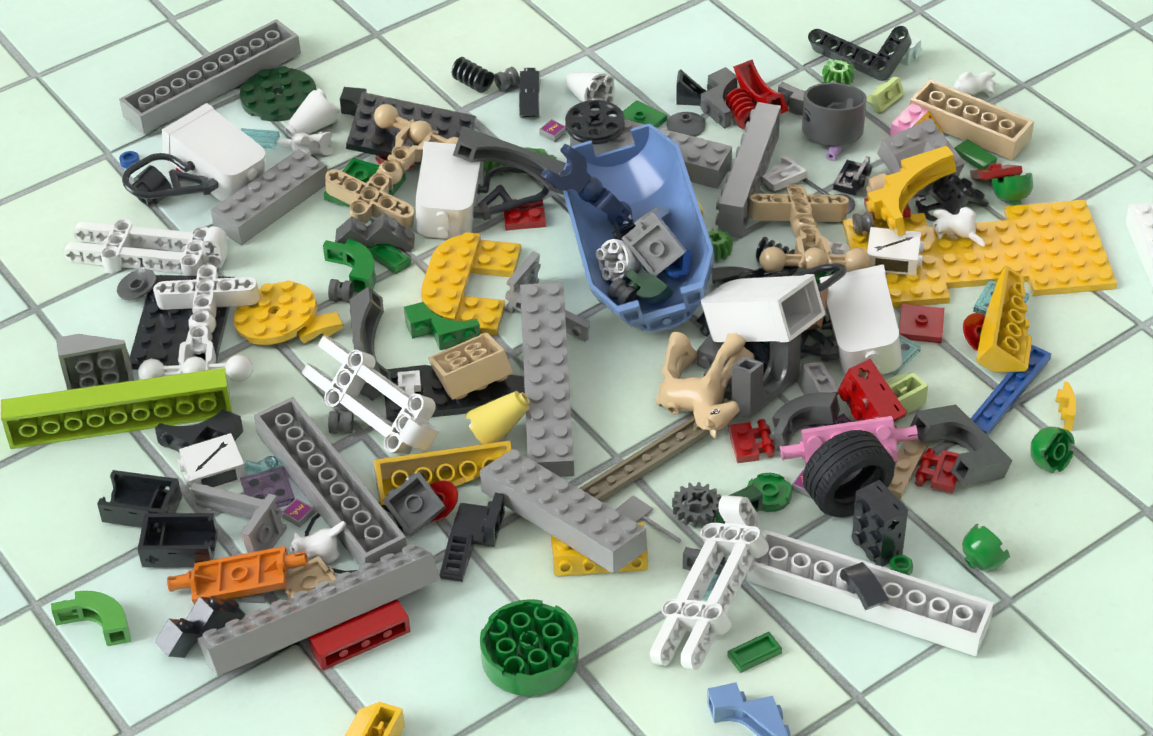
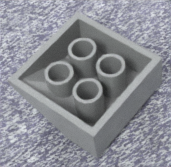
(915, 141)
(93, 361)

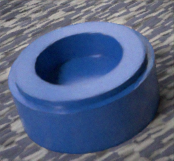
(128, 158)

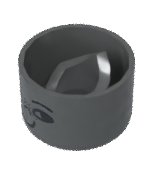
(834, 113)

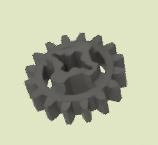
(696, 504)

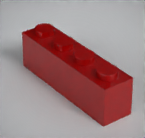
(359, 634)

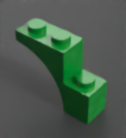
(447, 332)

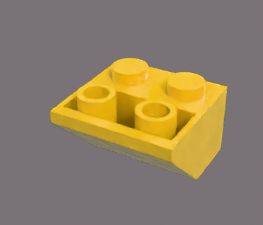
(377, 720)

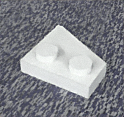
(784, 174)

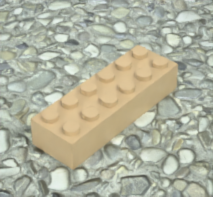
(975, 119)

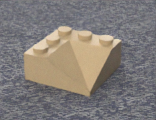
(471, 366)

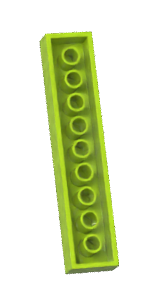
(114, 408)

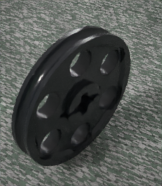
(595, 121)

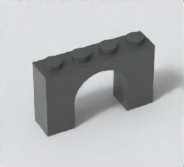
(754, 390)
(983, 462)

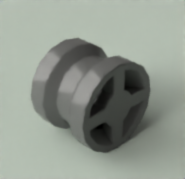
(862, 222)

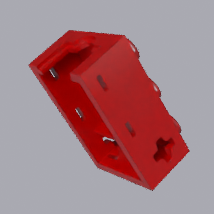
(870, 396)

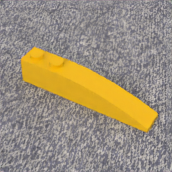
(1004, 334)
(452, 465)

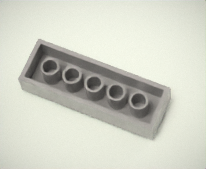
(269, 196)

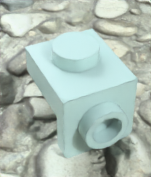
(913, 52)

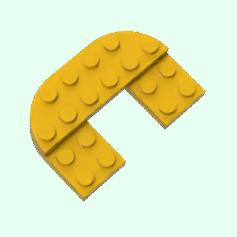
(449, 275)

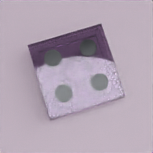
(269, 482)

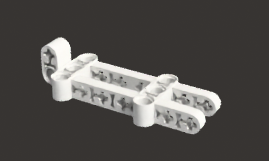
(198, 247)
(357, 367)
(742, 543)

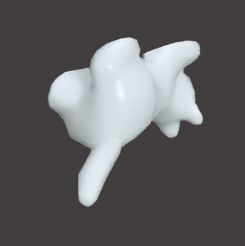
(972, 85)
(310, 144)
(961, 224)
(321, 543)

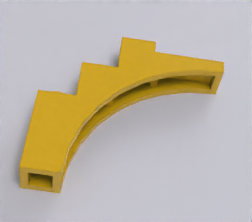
(902, 186)

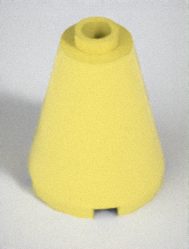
(497, 418)

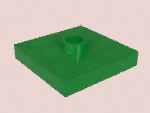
(644, 114)

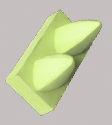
(886, 94)

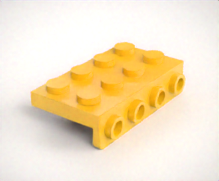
(571, 562)

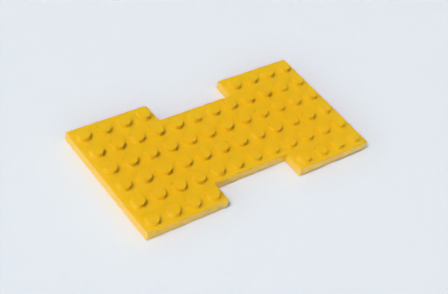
(1044, 242)

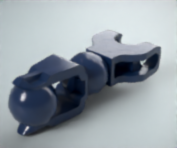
(588, 187)

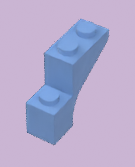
(759, 715)

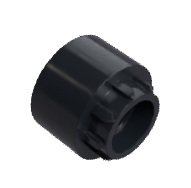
(151, 180)

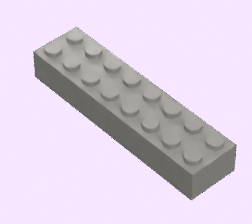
(704, 159)
(748, 168)
(564, 511)

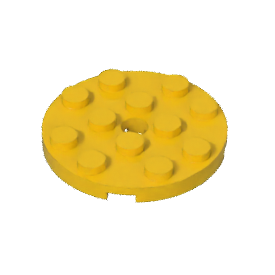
(295, 310)

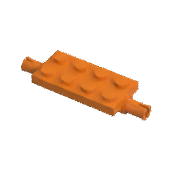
(239, 574)

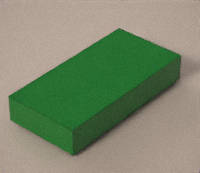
(975, 155)
(390, 257)
(754, 652)

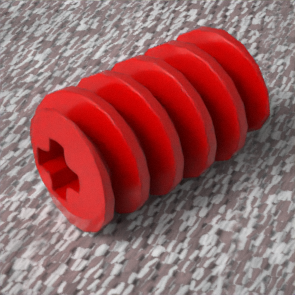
(740, 105)

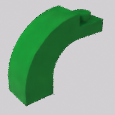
(355, 256)

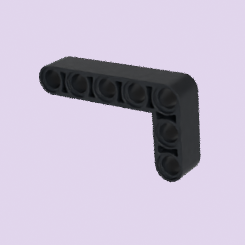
(860, 54)

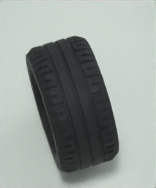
(843, 467)

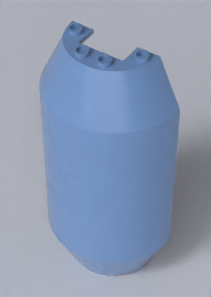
(644, 177)

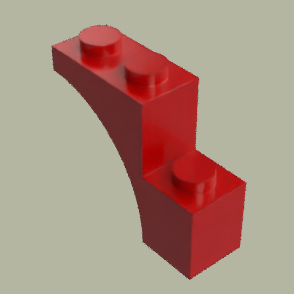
(755, 86)

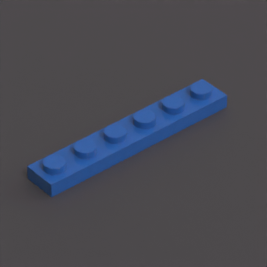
(1009, 391)

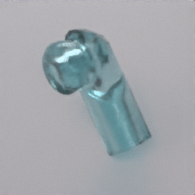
(265, 464)

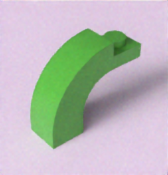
(97, 608)

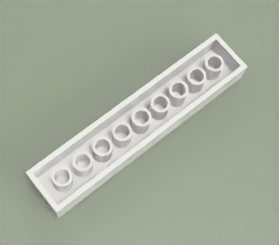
(913, 603)

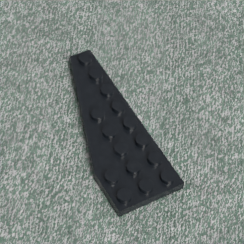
(445, 406)

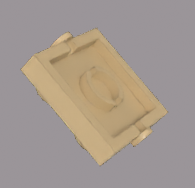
(306, 577)

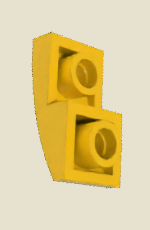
(325, 323)
(1067, 405)

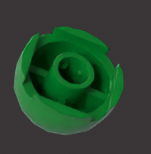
(1013, 188)
(1052, 448)
(983, 549)

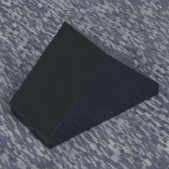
(687, 90)

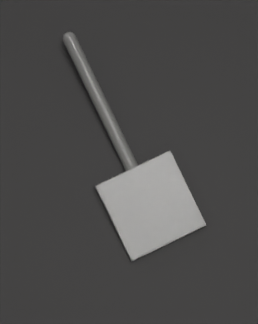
(637, 510)

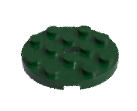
(260, 98)

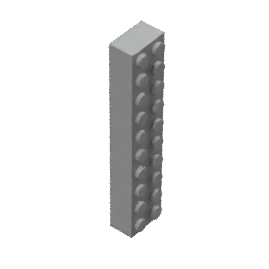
(209, 76)
(547, 377)
(328, 482)
(317, 609)

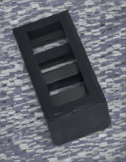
(457, 542)

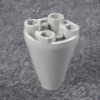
(591, 86)
(312, 114)
(616, 260)

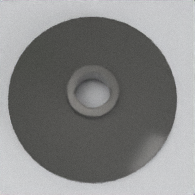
(686, 123)
(136, 284)

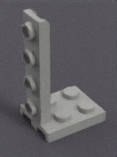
(654, 242)
(528, 274)
(265, 518)

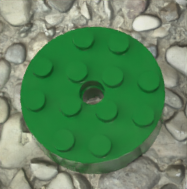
(529, 647)

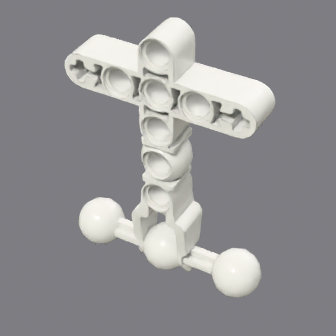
(204, 297)

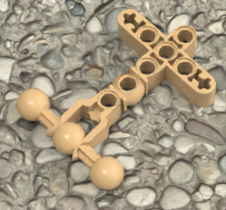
(373, 197)
(803, 212)

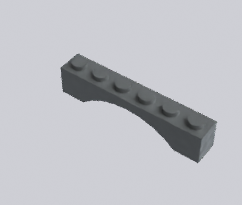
(476, 147)
(366, 312)

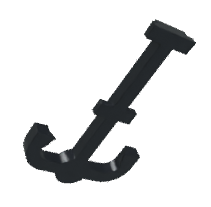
(924, 209)

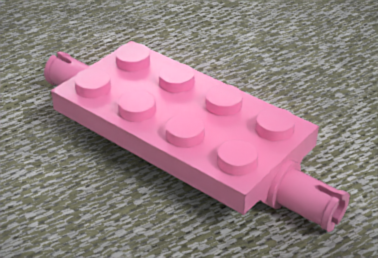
(881, 427)

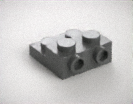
(414, 503)

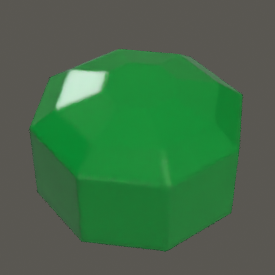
(901, 564)

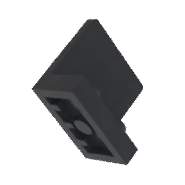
(955, 193)
(480, 520)

